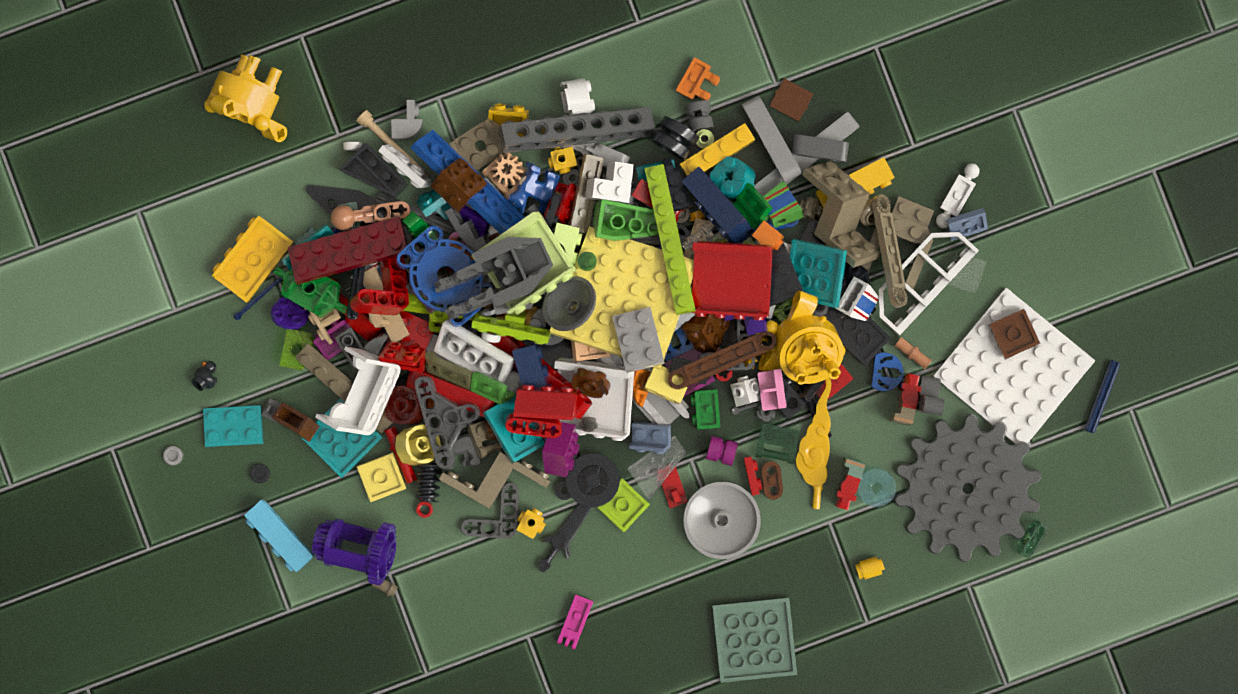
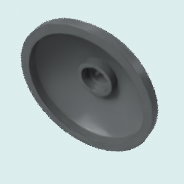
(569, 304)

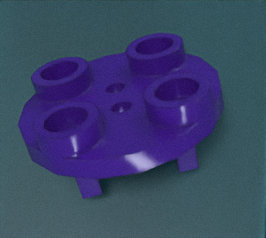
(289, 314)

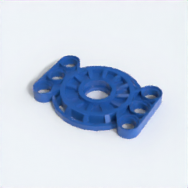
(427, 265)

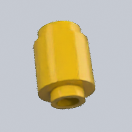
(870, 568)

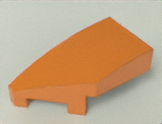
(640, 379)

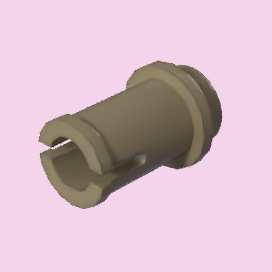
(387, 587)

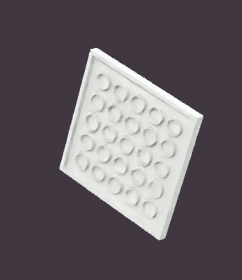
(1020, 388)

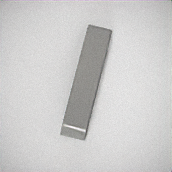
(771, 139)

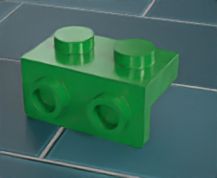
(707, 409)

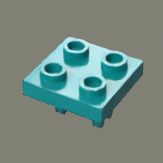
(431, 202)

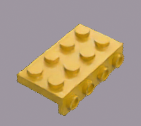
(252, 258)

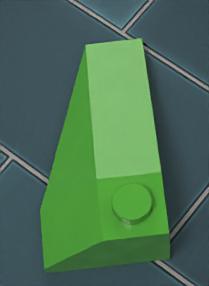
(623, 221)

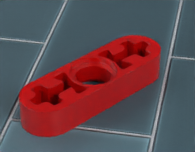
(519, 429)

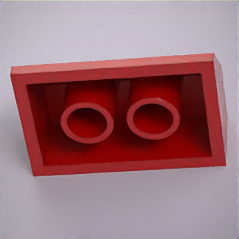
(545, 402)

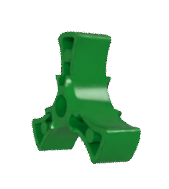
(416, 226)

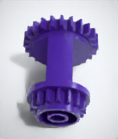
(379, 555)

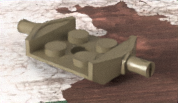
(466, 144)

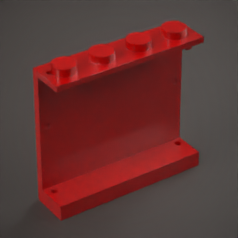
(732, 279)

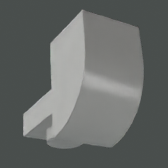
(407, 128)

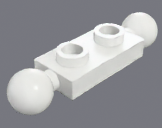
(957, 195)

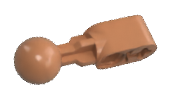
(344, 217)

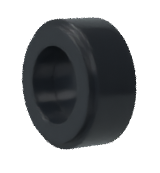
(260, 473)

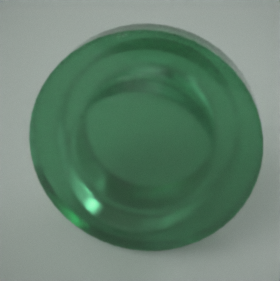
(587, 261)

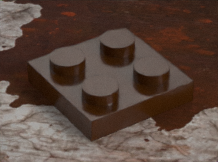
(1014, 334)

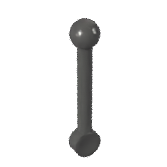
(735, 410)

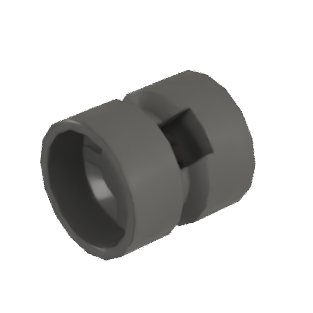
(702, 122)

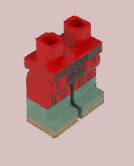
(849, 484)

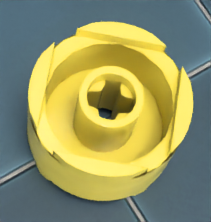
(414, 445)

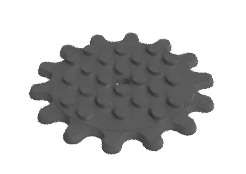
(962, 458)

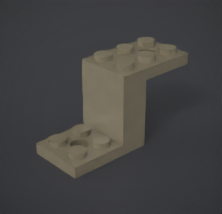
(841, 212)
(494, 479)

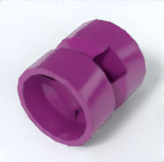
(721, 450)

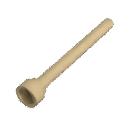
(367, 120)

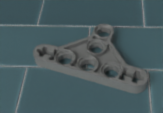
(441, 410)

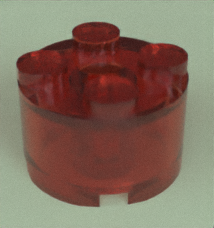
(402, 414)

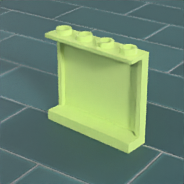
(535, 227)

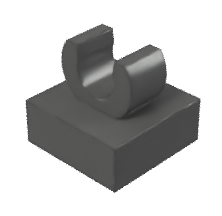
(270, 409)

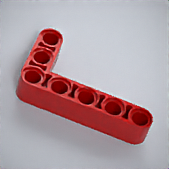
(391, 298)

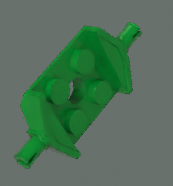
(320, 301)

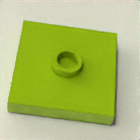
(625, 506)

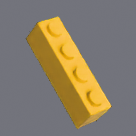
(716, 152)
(869, 177)

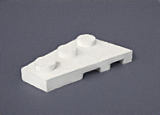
(403, 166)

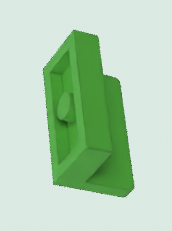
(490, 388)

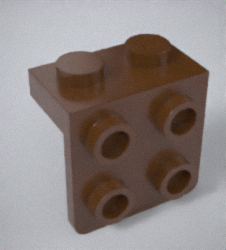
(458, 184)
(708, 335)

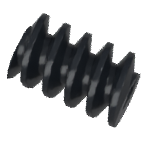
(428, 482)

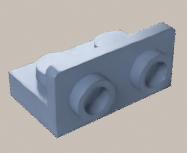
(967, 223)
(650, 437)

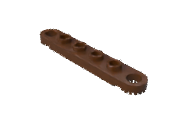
(722, 360)

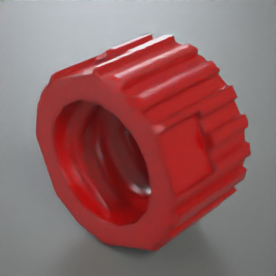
(427, 504)

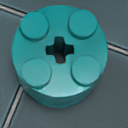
(731, 176)

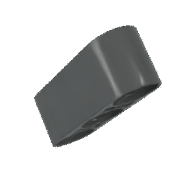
(820, 148)

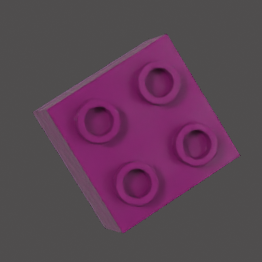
(559, 451)

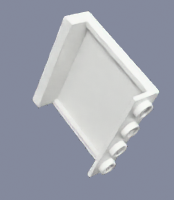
(610, 411)

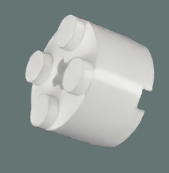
(576, 97)

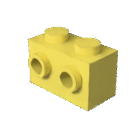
(658, 384)

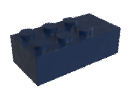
(717, 207)

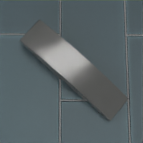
(467, 231)

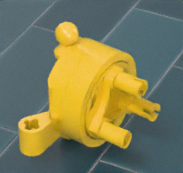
(246, 98)
(805, 344)

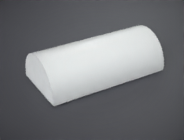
(473, 352)

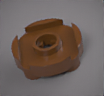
(591, 383)

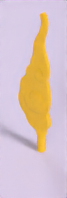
(815, 448)

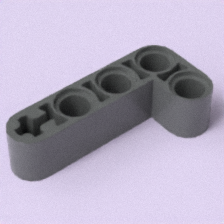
(929, 399)

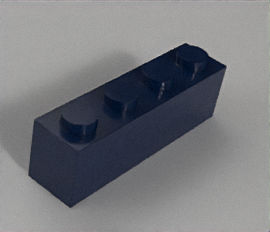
(530, 366)

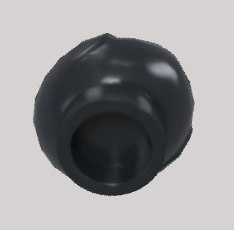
(203, 376)

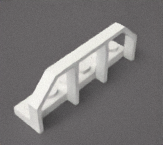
(940, 283)

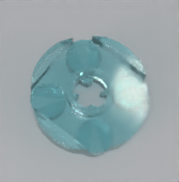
(883, 496)

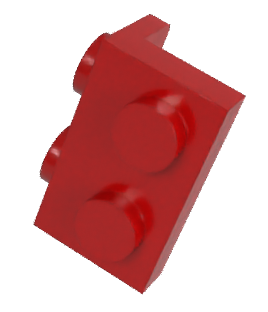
(566, 204)

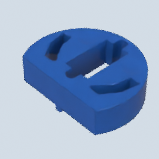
(675, 353)
(891, 382)

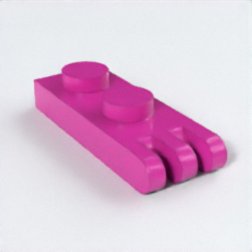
(575, 620)

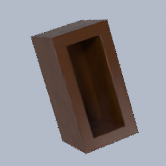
(295, 422)

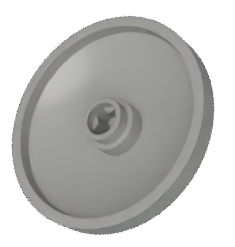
(722, 520)

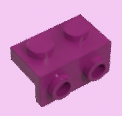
(331, 350)

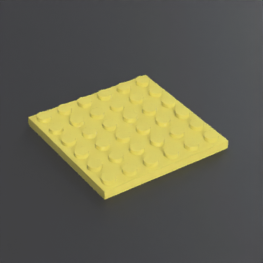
(625, 280)

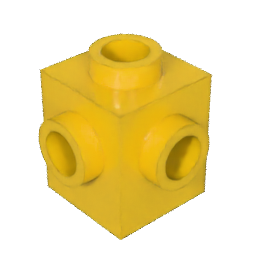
(562, 167)
(527, 529)

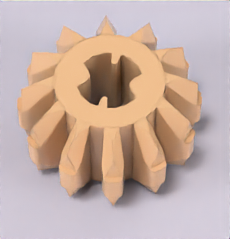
(500, 168)

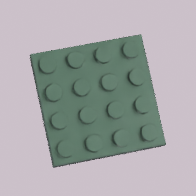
(754, 640)

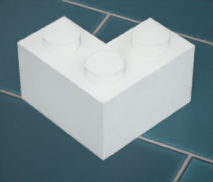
(615, 187)

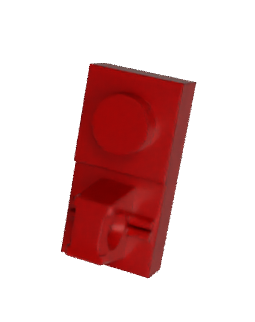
(674, 490)

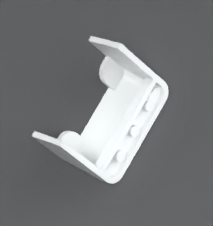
(367, 396)

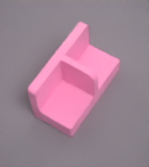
(771, 390)

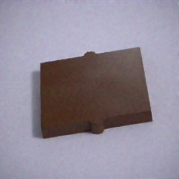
(791, 100)

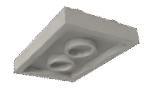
(638, 339)

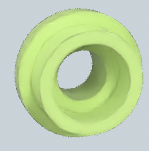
(703, 145)

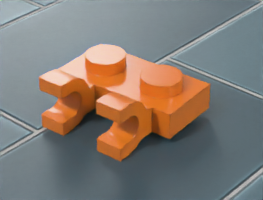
(694, 78)

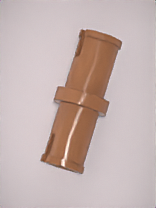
(913, 353)

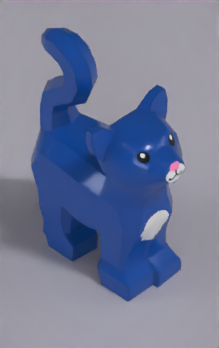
(534, 188)

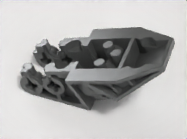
(517, 264)

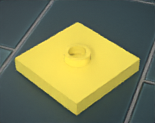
(381, 477)

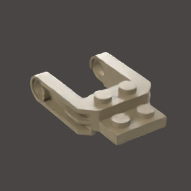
(911, 226)

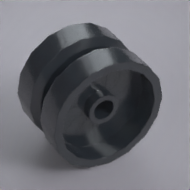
(675, 136)

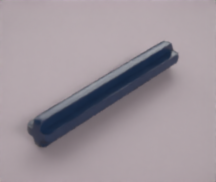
(1102, 396)

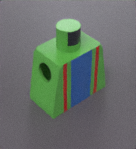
(784, 206)

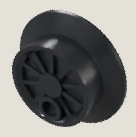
(593, 480)

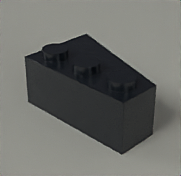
(374, 171)

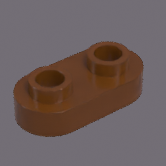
(772, 480)

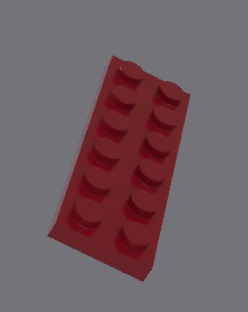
(347, 250)

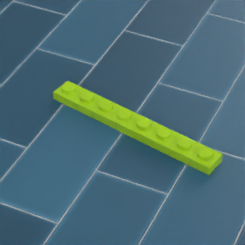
(670, 239)

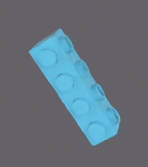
(279, 535)

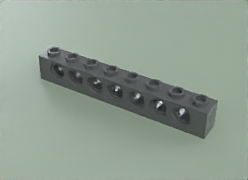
(569, 136)

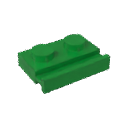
(752, 206)

